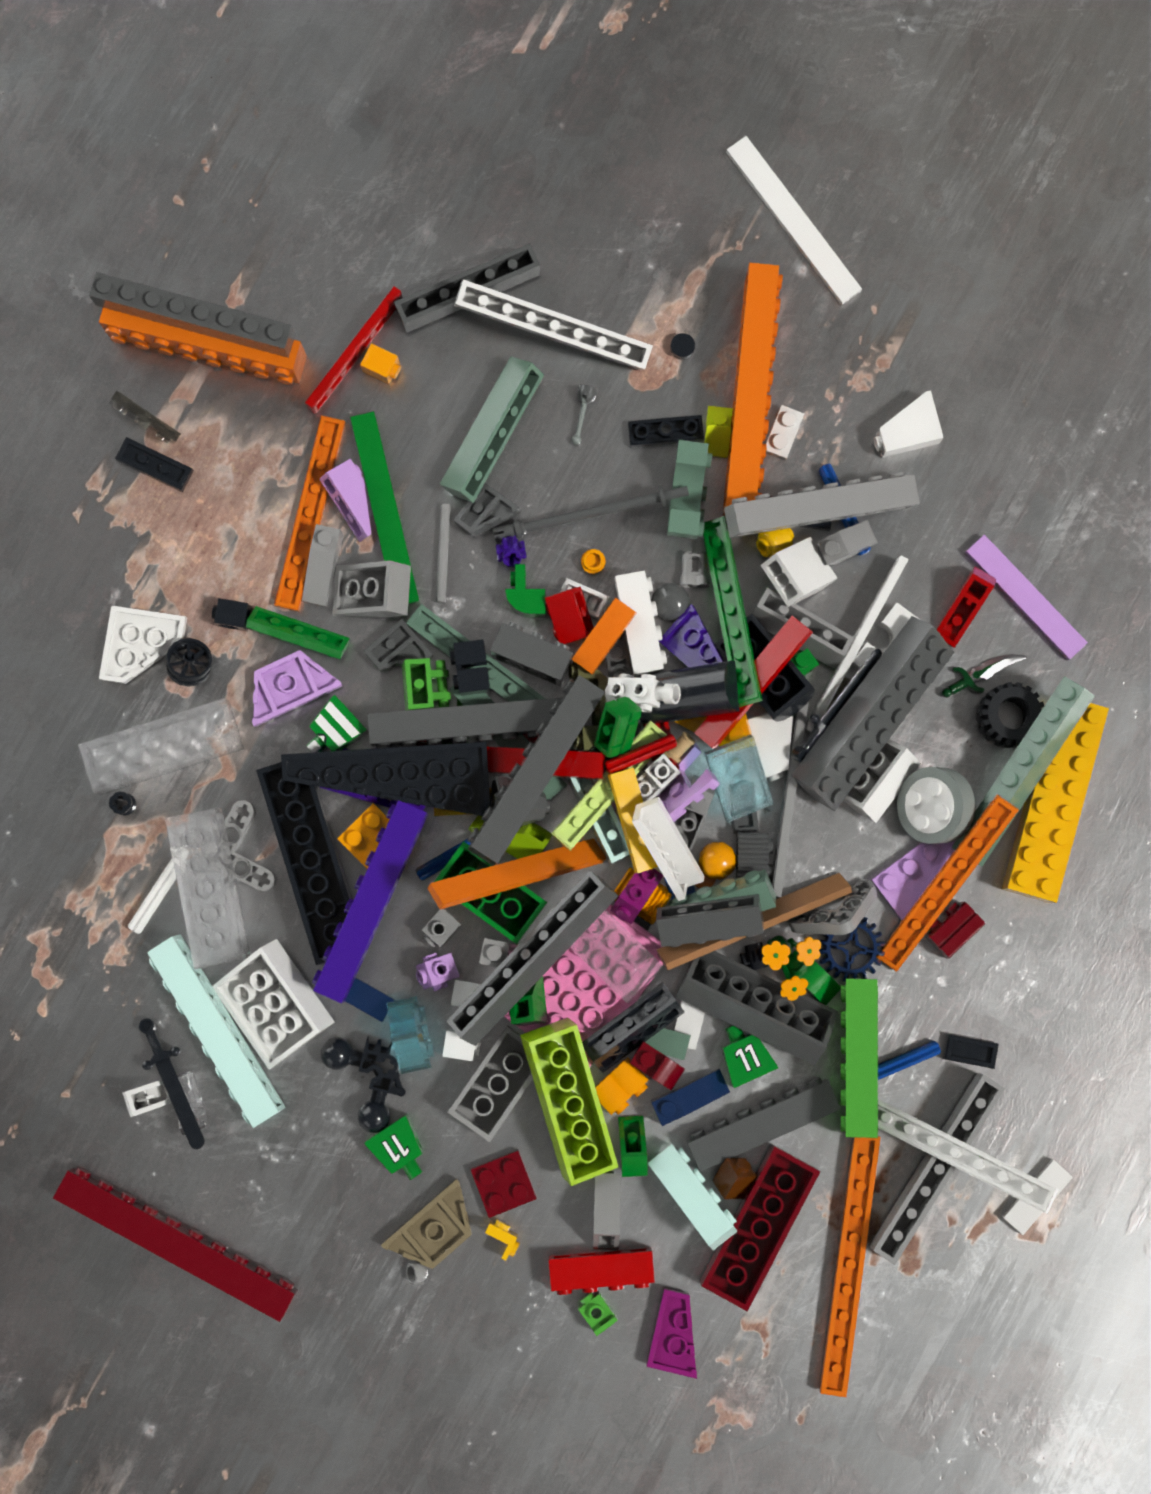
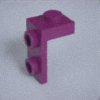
(636, 894)

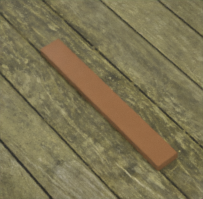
(786, 908)

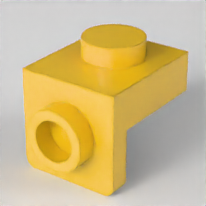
(501, 1231)

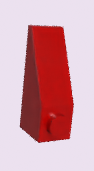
(966, 605)

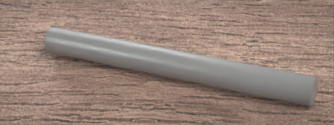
(443, 553)

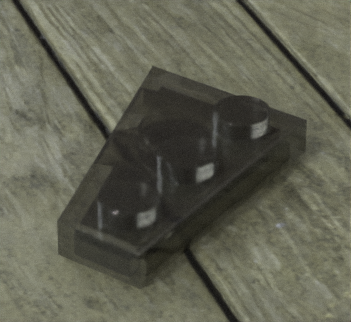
(143, 418)

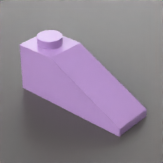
(348, 493)

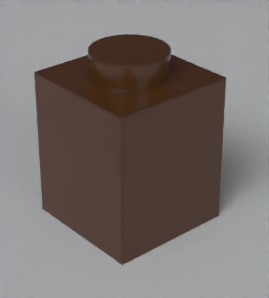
(734, 1178)

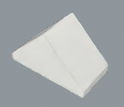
(146, 1098)

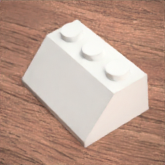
(882, 781)

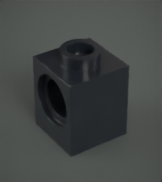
(231, 614)

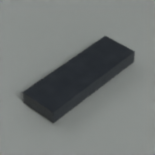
(154, 464)

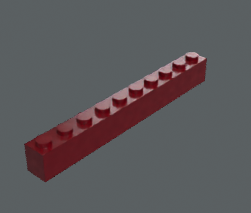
(175, 1243)

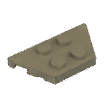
(434, 1229)

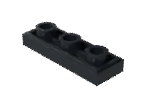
(650, 431)

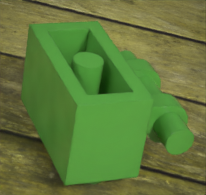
(418, 684)

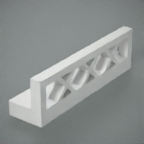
(667, 846)

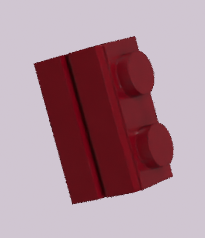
(954, 929)

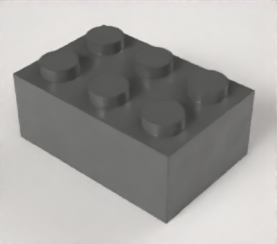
(532, 653)

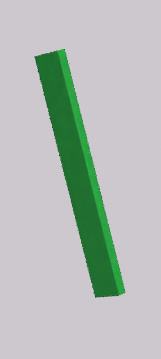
(381, 494)
(731, 609)

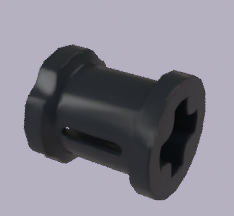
(126, 809)

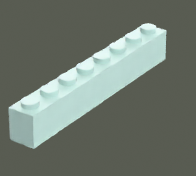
(216, 1031)

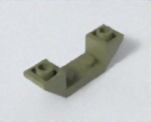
(586, 737)

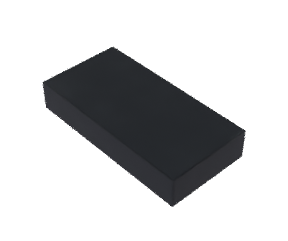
(970, 1051)

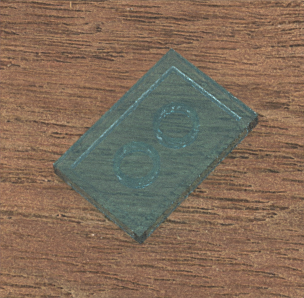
(741, 778)

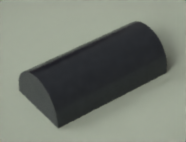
(788, 690)
(704, 692)

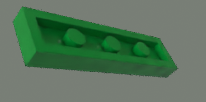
(297, 632)

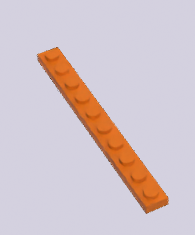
(849, 1266)

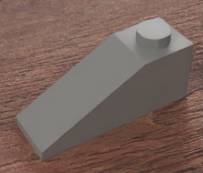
(322, 564)

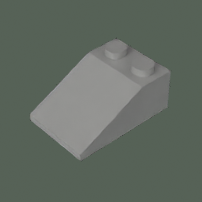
(372, 589)

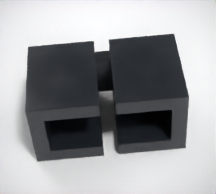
(467, 655)

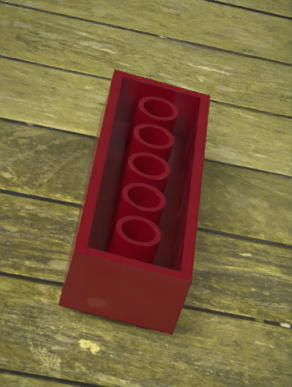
(761, 1226)

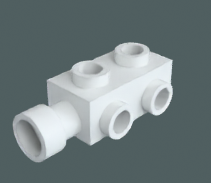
(649, 697)

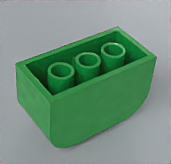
(508, 911)

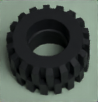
(989, 716)

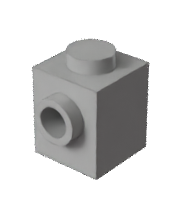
(440, 928)

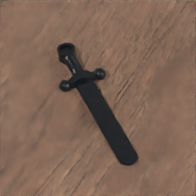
(820, 726)
(171, 1083)

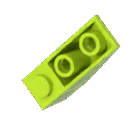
(527, 841)

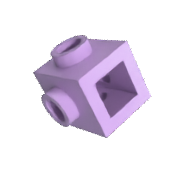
(436, 971)

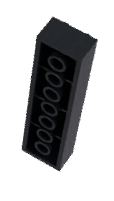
(308, 856)

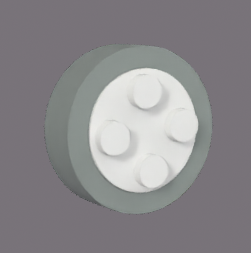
(936, 805)

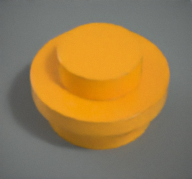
(593, 561)

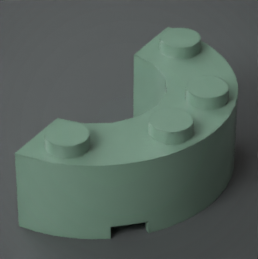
(685, 515)

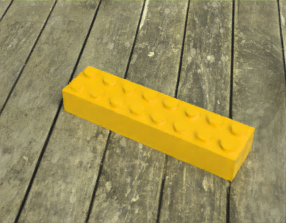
(1053, 813)

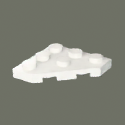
(137, 641)

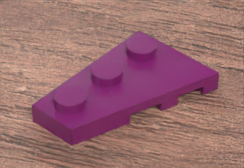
(673, 1336)

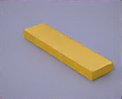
(626, 797)

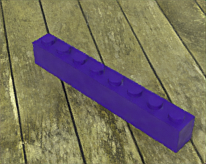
(370, 902)

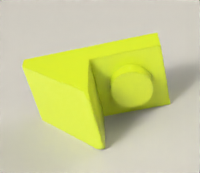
(718, 430)

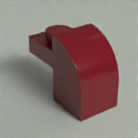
(657, 1065)

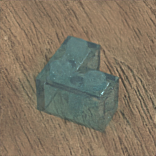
(410, 1035)

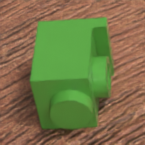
(607, 1315)

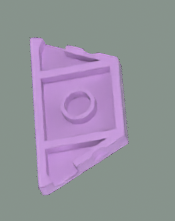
(289, 685)

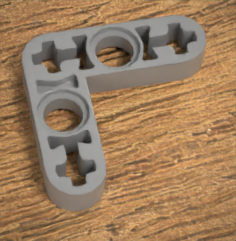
(235, 844)
(838, 921)

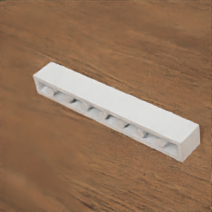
(553, 325)

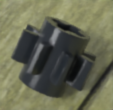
(753, 956)

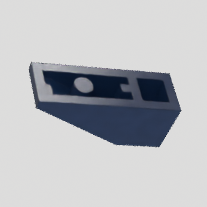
(689, 1097)

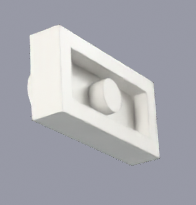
(784, 432)

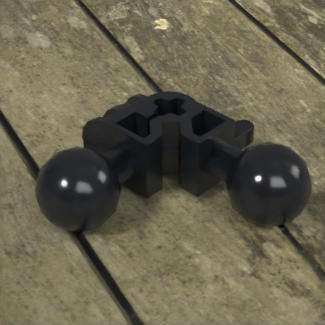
(338, 1054)

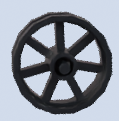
(188, 662)

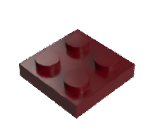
(503, 1183)

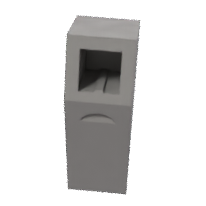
(691, 822)

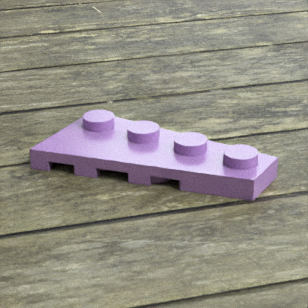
(910, 875)

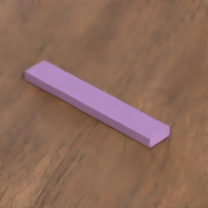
(1026, 597)

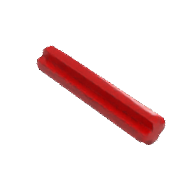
(641, 754)

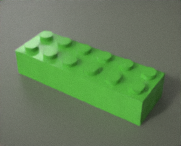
(861, 1058)

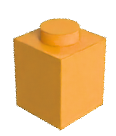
(380, 364)

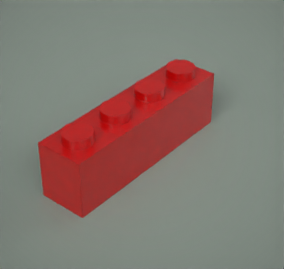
(601, 1269)

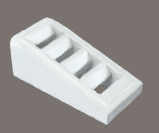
(588, 592)

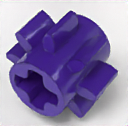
(510, 551)

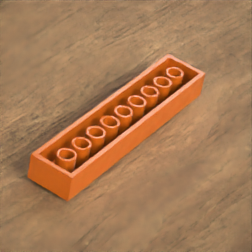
(753, 382)

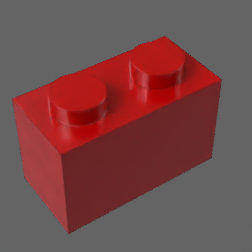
(569, 615)

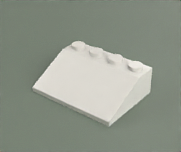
(272, 1003)

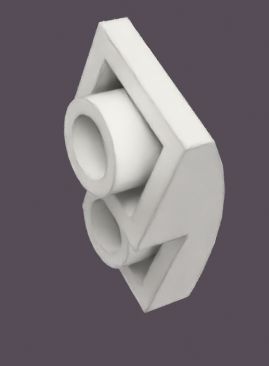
(657, 778)

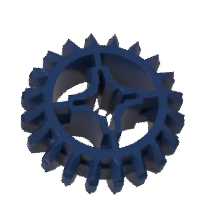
(849, 959)

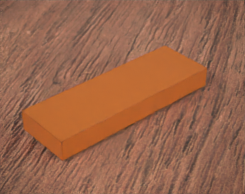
(604, 636)

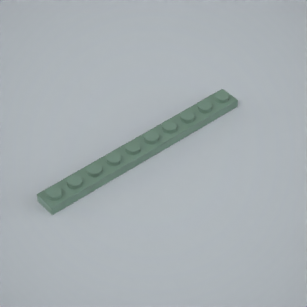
(500, 679)

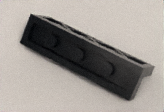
(632, 1027)

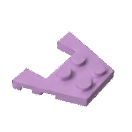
(681, 792)

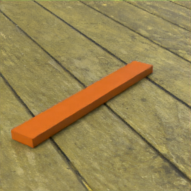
(309, 512)
(515, 873)
(947, 882)

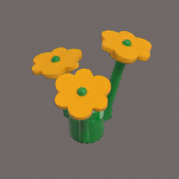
(777, 955)

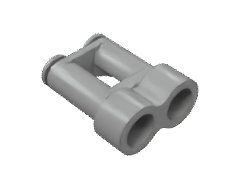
(694, 579)

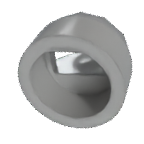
(416, 1273)

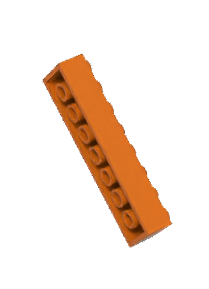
(195, 346)

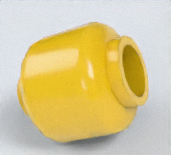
(774, 541)

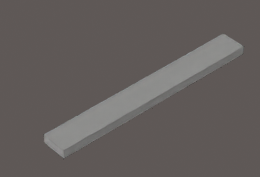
(787, 804)

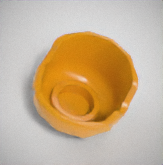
(717, 860)

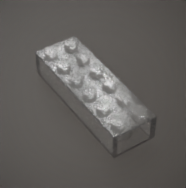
(161, 747)
(207, 888)

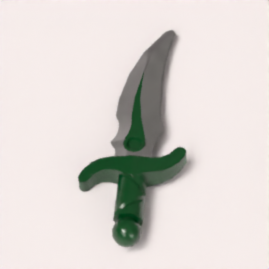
(980, 673)

